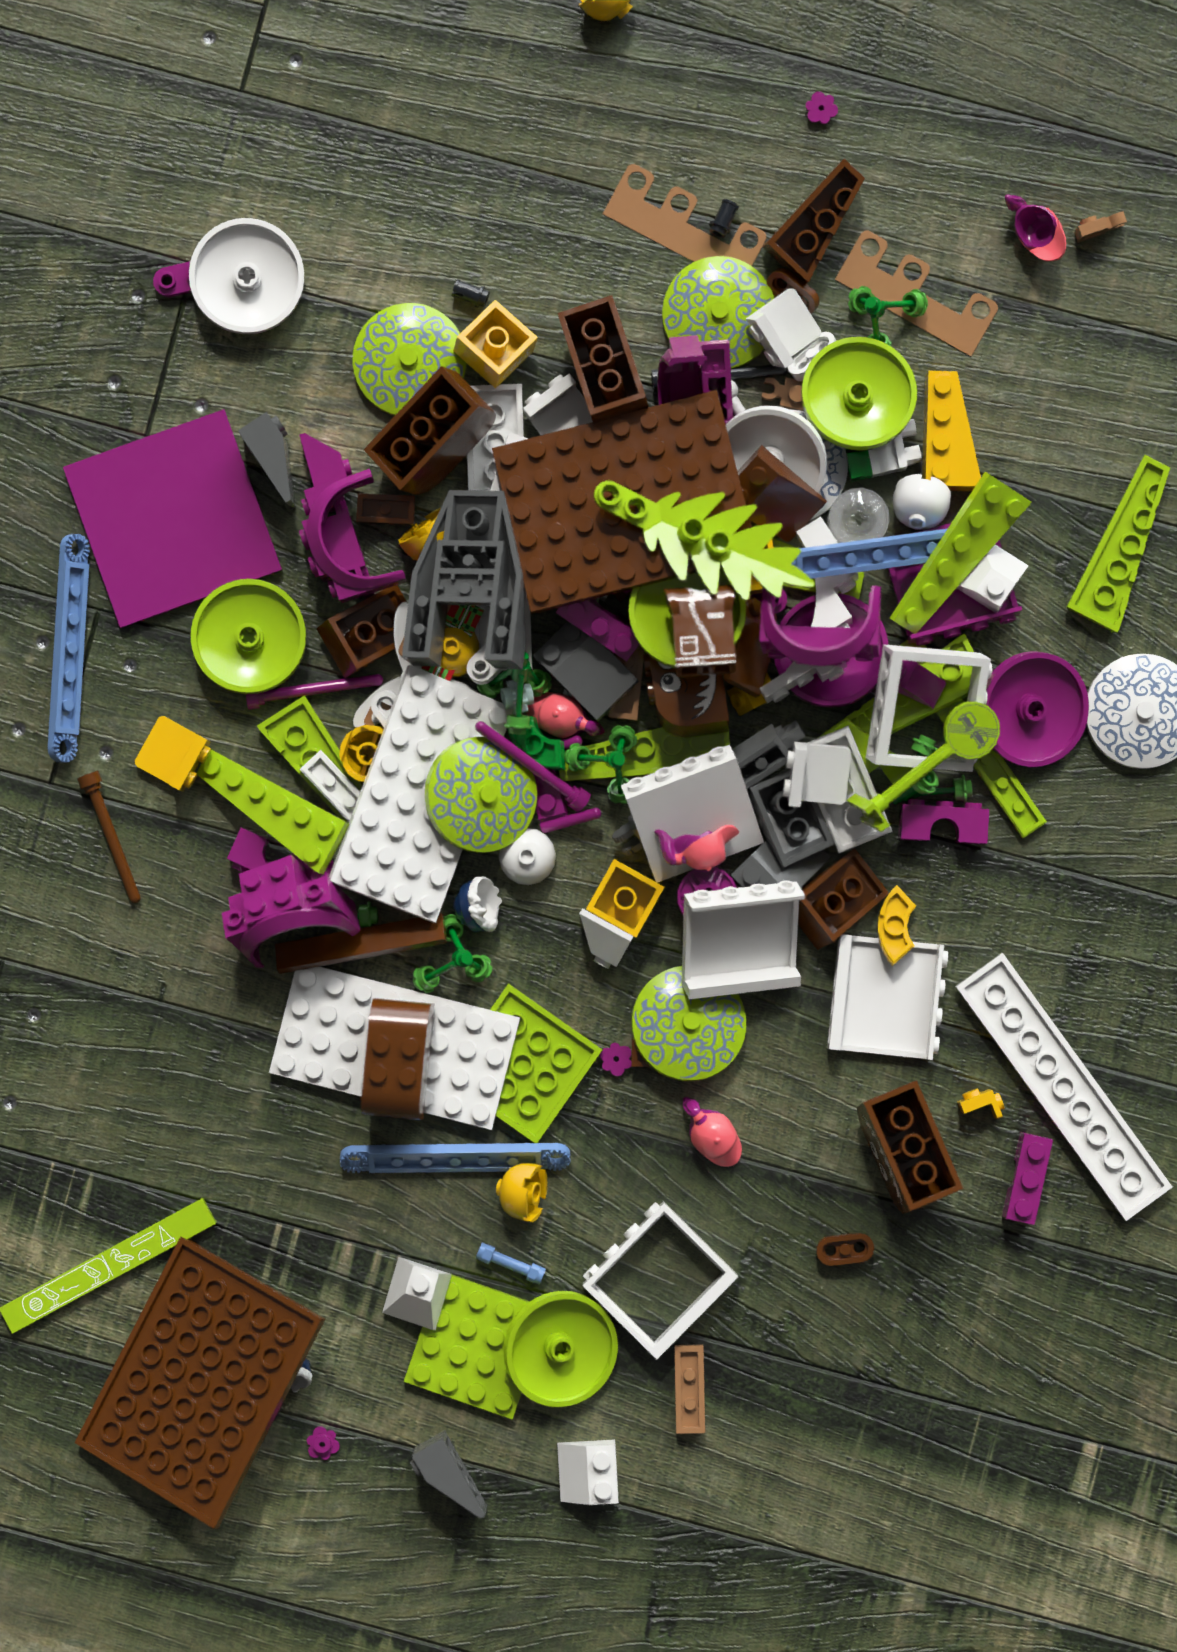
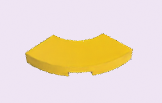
(893, 925)

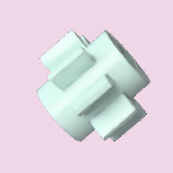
(508, 696)

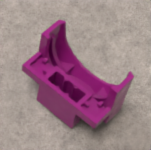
(695, 369)
(335, 542)
(283, 899)

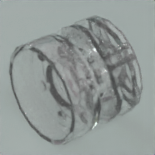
(858, 501)

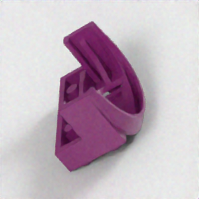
(821, 644)

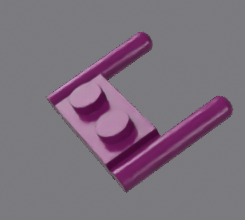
(552, 806)

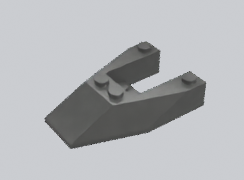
(470, 566)

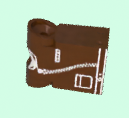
(702, 630)

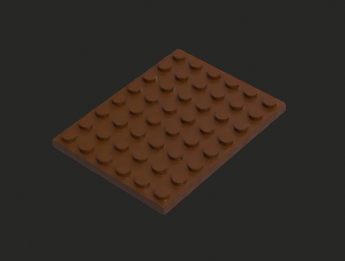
(573, 546)
(199, 1382)

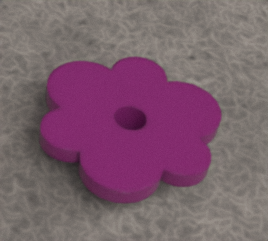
(820, 100)
(616, 1067)
(319, 1435)

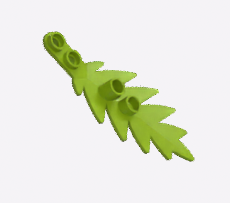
(708, 541)

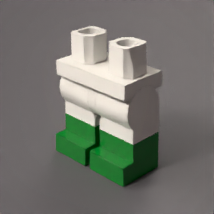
(884, 459)

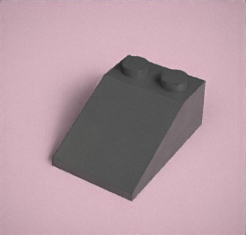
(268, 445)
(585, 670)
(788, 829)
(765, 869)
(445, 1471)

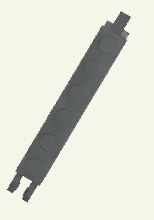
(756, 759)

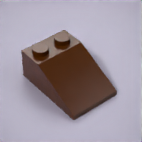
(777, 494)
(362, 631)
(749, 657)
(838, 899)

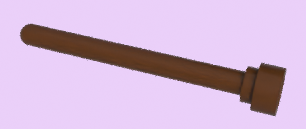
(91, 785)

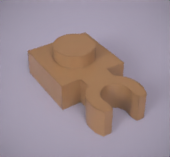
(1093, 227)
(788, 393)

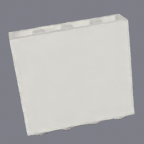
(690, 800)
(740, 939)
(885, 1005)

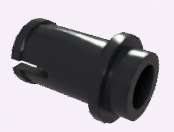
(723, 219)
(471, 293)

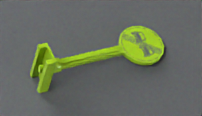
(968, 732)

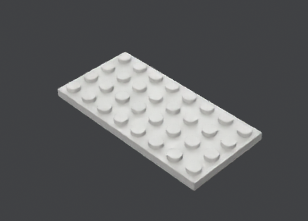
(390, 840)
(327, 1038)

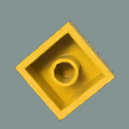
(495, 344)
(625, 898)

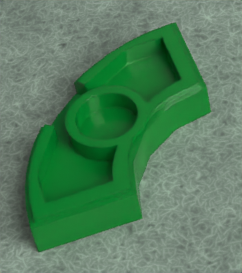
(545, 751)

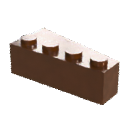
(808, 231)

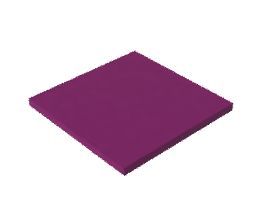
(172, 518)

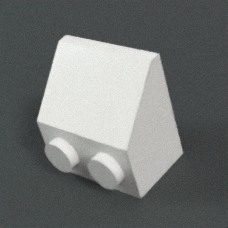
(588, 1472)

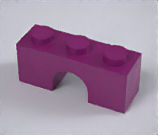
(603, 626)
(969, 822)
(249, 851)
(1028, 1180)

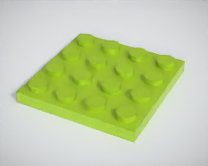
(543, 1065)
(467, 1348)

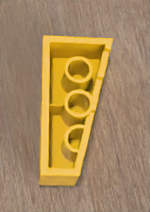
(947, 434)

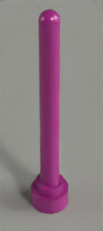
(255, 700)
(575, 797)

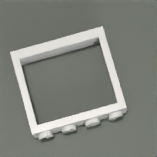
(887, 694)
(682, 1323)

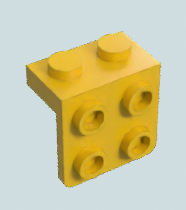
(173, 753)

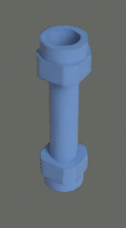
(533, 1272)

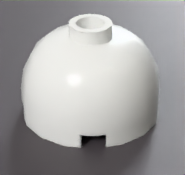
(921, 502)
(528, 858)

